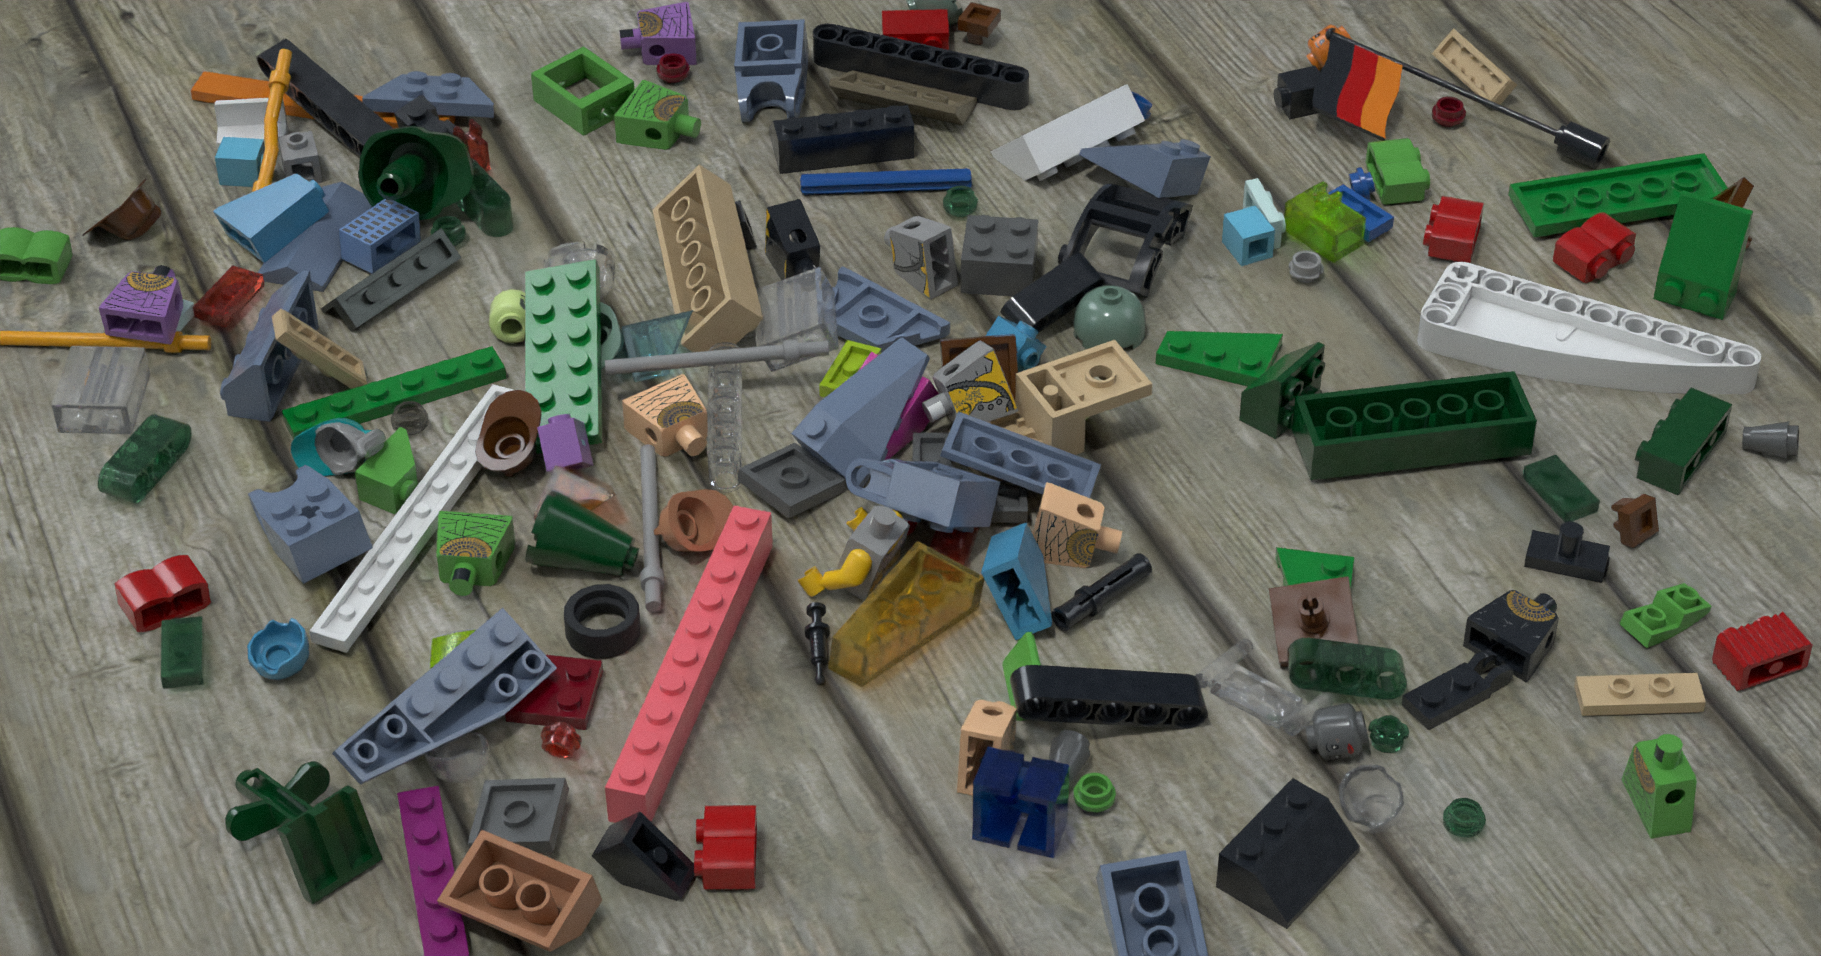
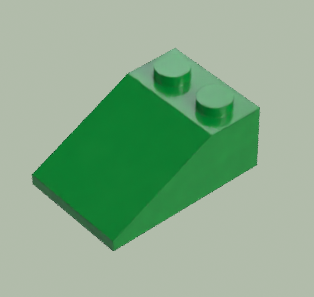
(1703, 255)

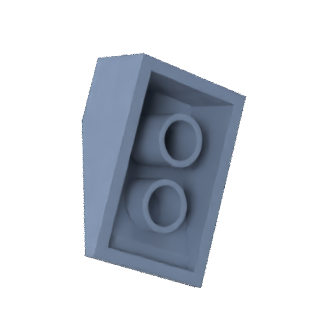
(1158, 168)
(1151, 907)

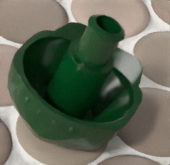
(415, 169)

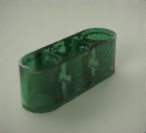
(488, 204)
(144, 458)
(1360, 681)

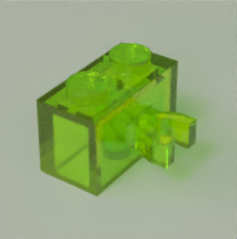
(1324, 222)

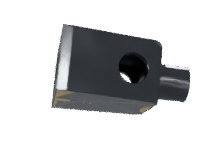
(792, 255)

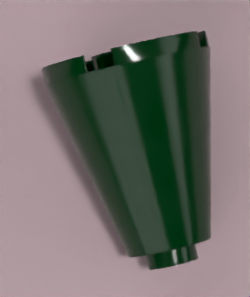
(578, 539)

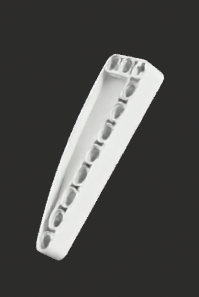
(1575, 339)

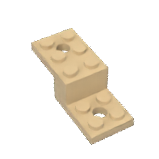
(1063, 393)

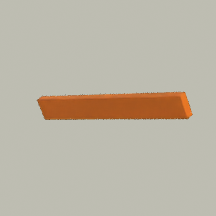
(216, 86)

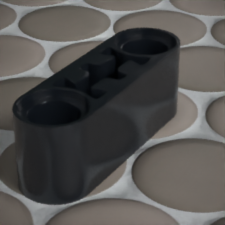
(1053, 293)

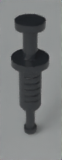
(817, 633)

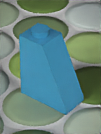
(273, 215)
(1018, 580)

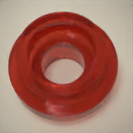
(560, 740)

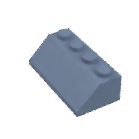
(265, 365)

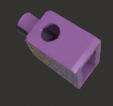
(662, 32)
(144, 306)

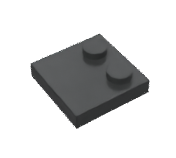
(792, 480)
(522, 811)

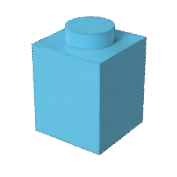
(239, 161)
(1248, 235)

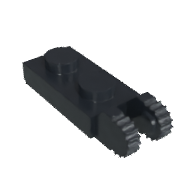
(1457, 690)

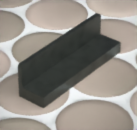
(394, 280)

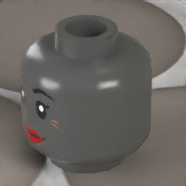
(1337, 732)

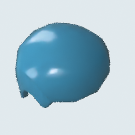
(279, 649)

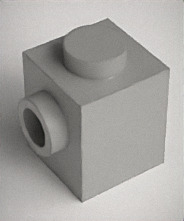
(300, 156)

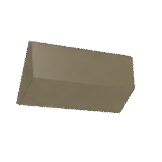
(889, 92)

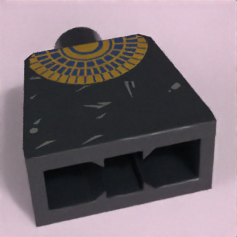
(1515, 630)

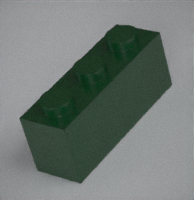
(1682, 440)

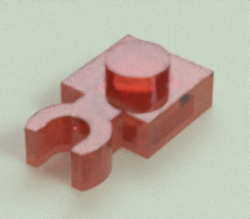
(475, 143)

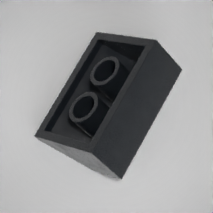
(1286, 854)

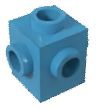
(1027, 346)

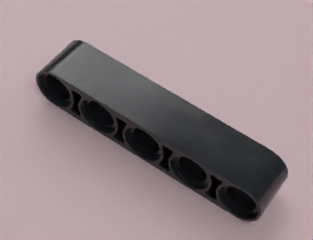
(1108, 697)

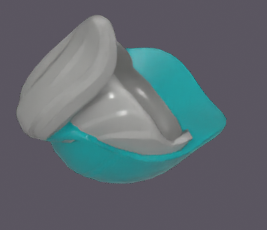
(336, 446)

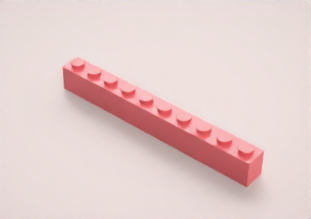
(689, 666)

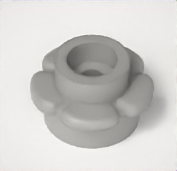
(1306, 266)

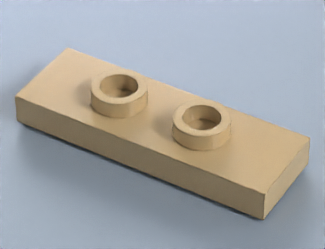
(1473, 68)
(319, 350)
(1639, 694)

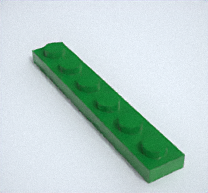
(382, 396)

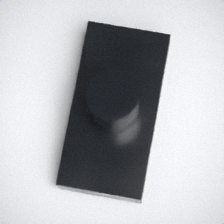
(1567, 553)

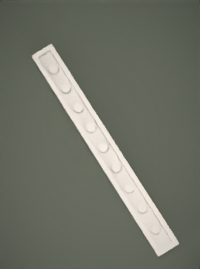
(403, 536)

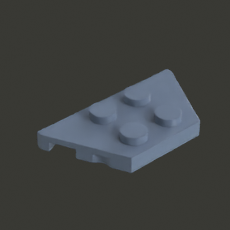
(448, 93)
(880, 317)

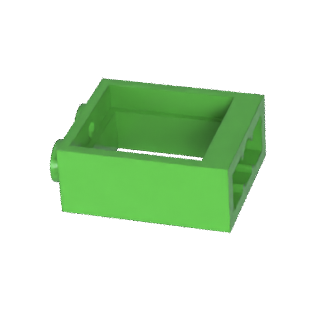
(584, 113)

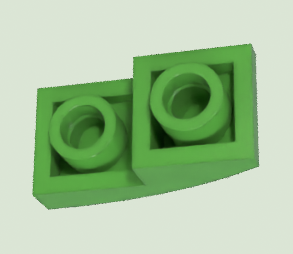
(1668, 615)

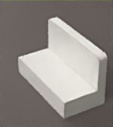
(245, 119)

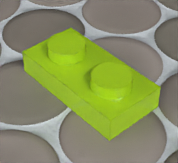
(845, 365)

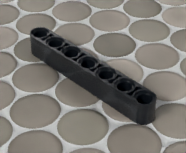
(920, 64)
(325, 98)

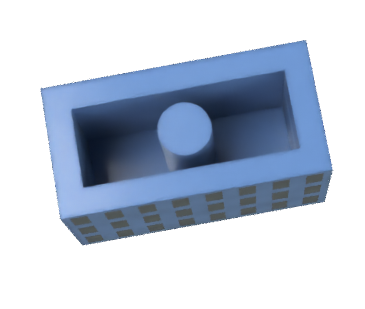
(379, 235)

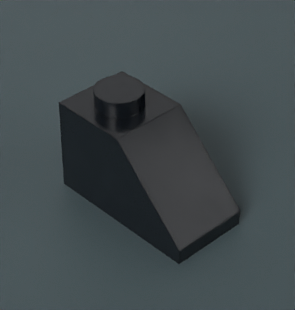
(644, 858)

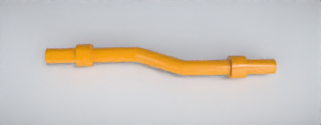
(278, 83)

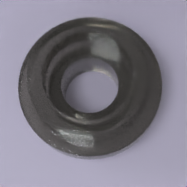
(410, 416)

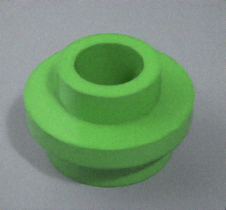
(1094, 792)

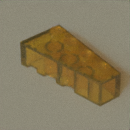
(904, 613)

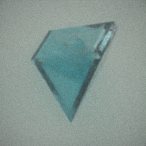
(655, 338)

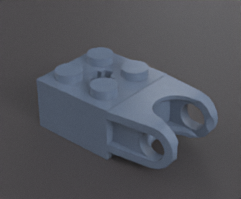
(771, 66)
(928, 491)
(311, 524)

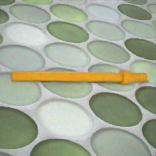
(69, 339)

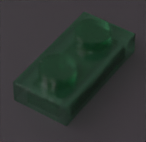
(1561, 489)
(182, 652)

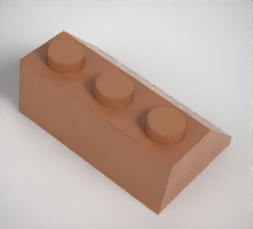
(522, 892)

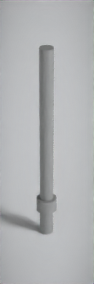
(789, 351)
(652, 575)

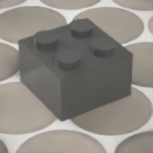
(998, 255)

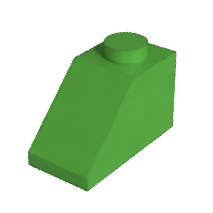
(389, 475)

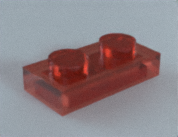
(228, 296)

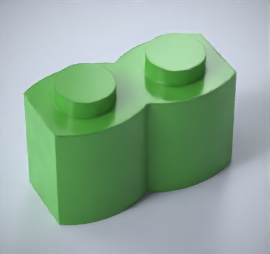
(1397, 171)
(34, 256)

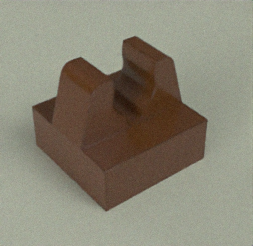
(978, 22)
(1636, 519)

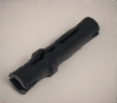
(1090, 599)

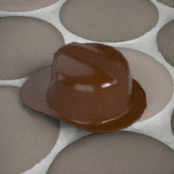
(132, 217)
(509, 433)

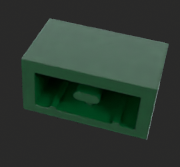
(1271, 397)

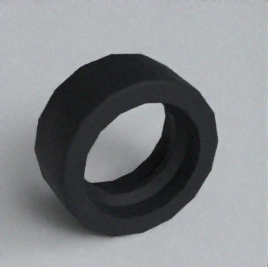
(602, 642)

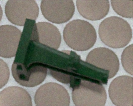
(323, 841)

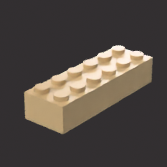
(707, 261)

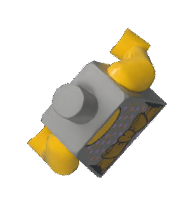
(867, 555)

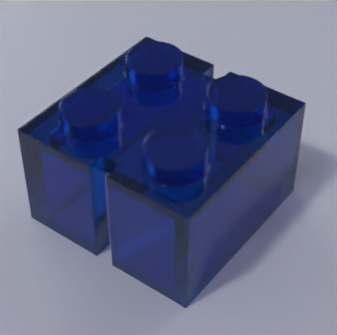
(1012, 786)

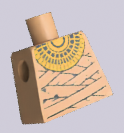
(668, 417)
(1071, 528)
(985, 726)

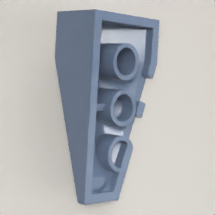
(863, 410)

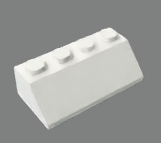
(1064, 137)

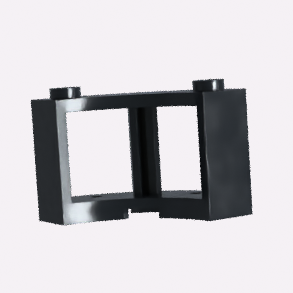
(1135, 214)

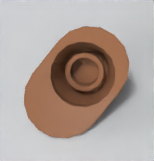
(694, 520)

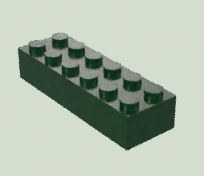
(1413, 425)

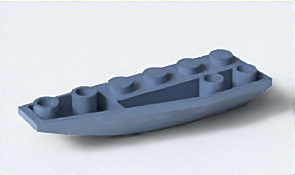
(453, 698)

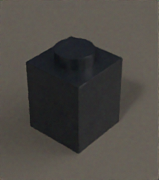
(1296, 91)

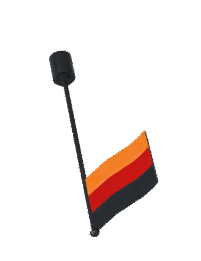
(1363, 84)

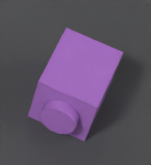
(565, 443)

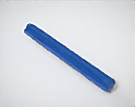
(884, 181)

